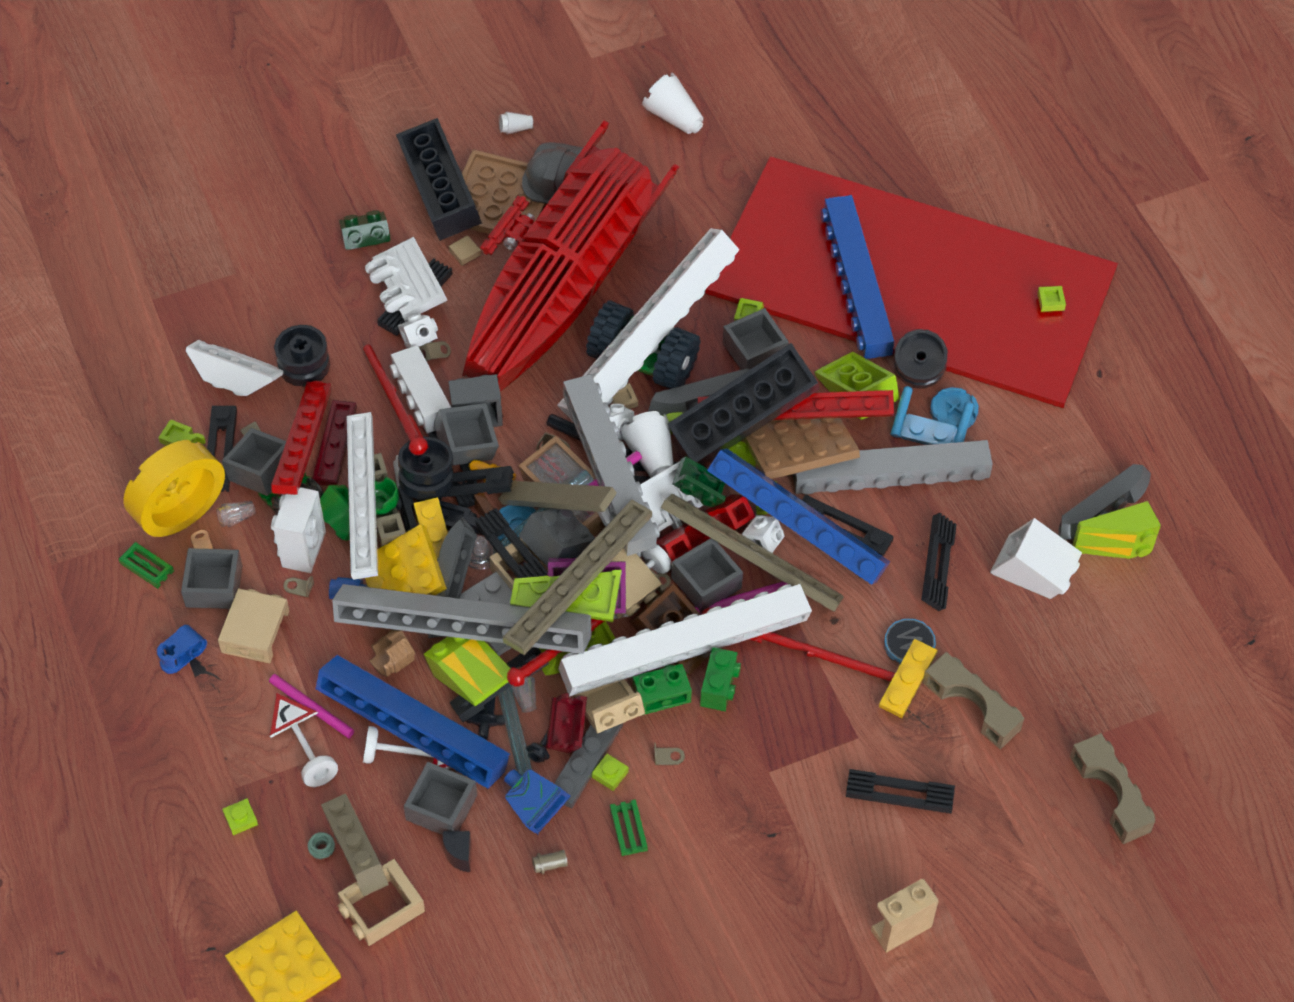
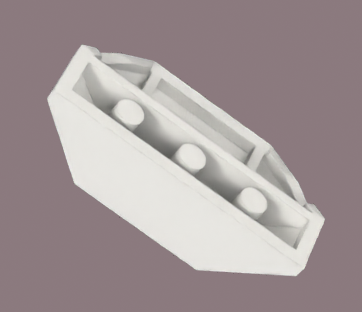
(231, 369)

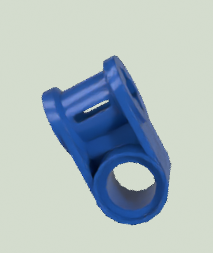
(182, 647)

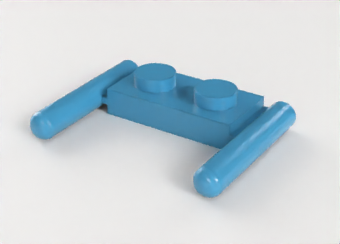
(926, 430)

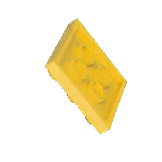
(409, 565)
(283, 963)

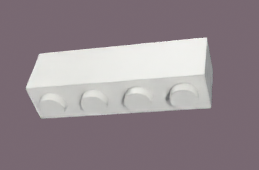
(420, 386)

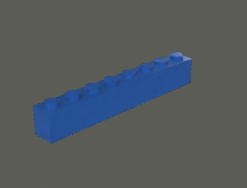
(857, 277)
(798, 516)
(412, 721)

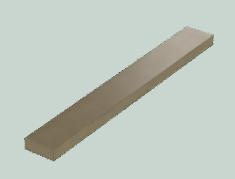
(752, 551)
(577, 577)

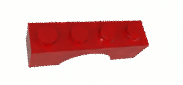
(733, 513)

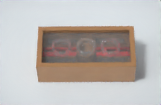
(559, 464)

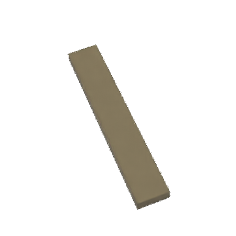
(559, 496)

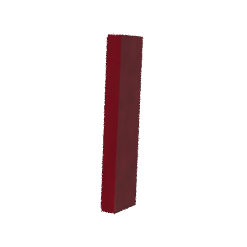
(333, 443)

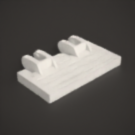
(408, 279)
(655, 492)

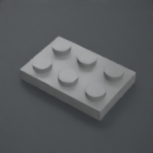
(492, 590)

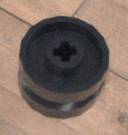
(302, 354)
(908, 356)
(426, 474)

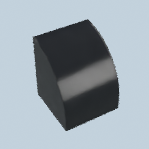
(458, 849)

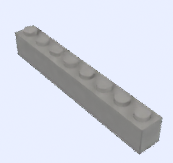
(607, 454)
(900, 467)

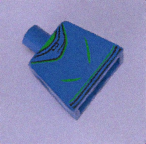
(534, 798)

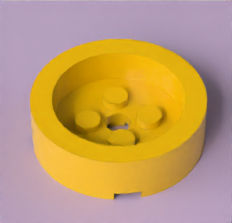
(174, 488)

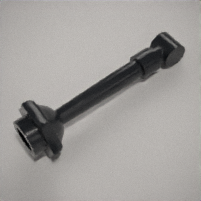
(537, 751)

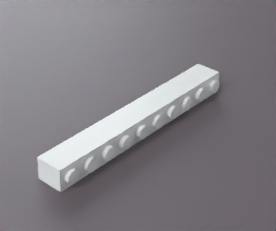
(660, 314)
(684, 639)

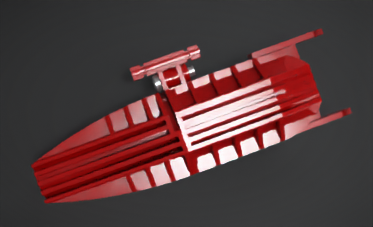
(559, 258)

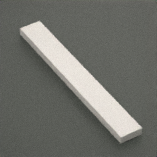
(362, 496)

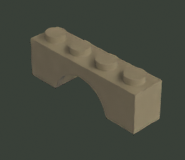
(388, 525)
(950, 679)
(1097, 760)
(354, 844)

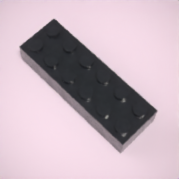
(439, 179)
(744, 405)

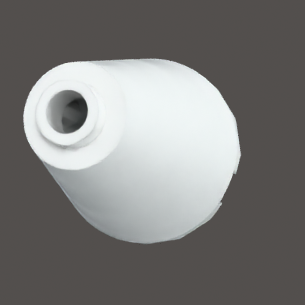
(673, 104)
(652, 438)

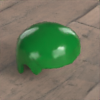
(386, 496)

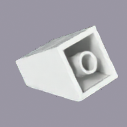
(1037, 560)

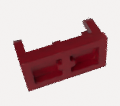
(566, 723)

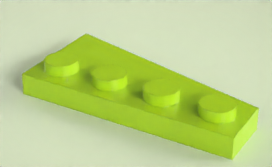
(596, 600)

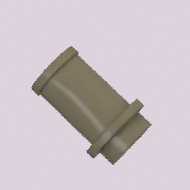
(549, 861)

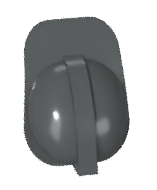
(547, 170)

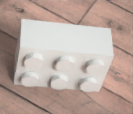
(299, 529)

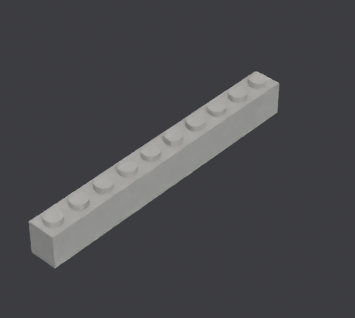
(452, 617)

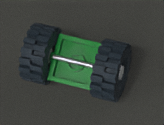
(667, 365)

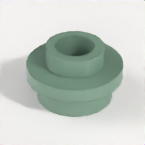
(316, 840)

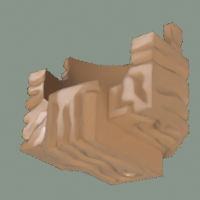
(392, 653)

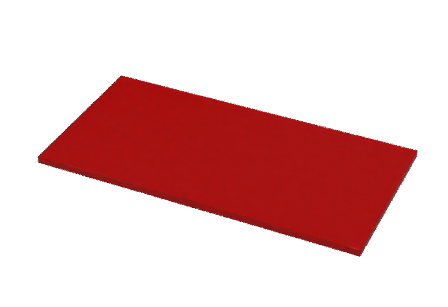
(933, 274)

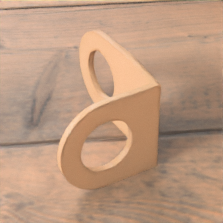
(201, 543)

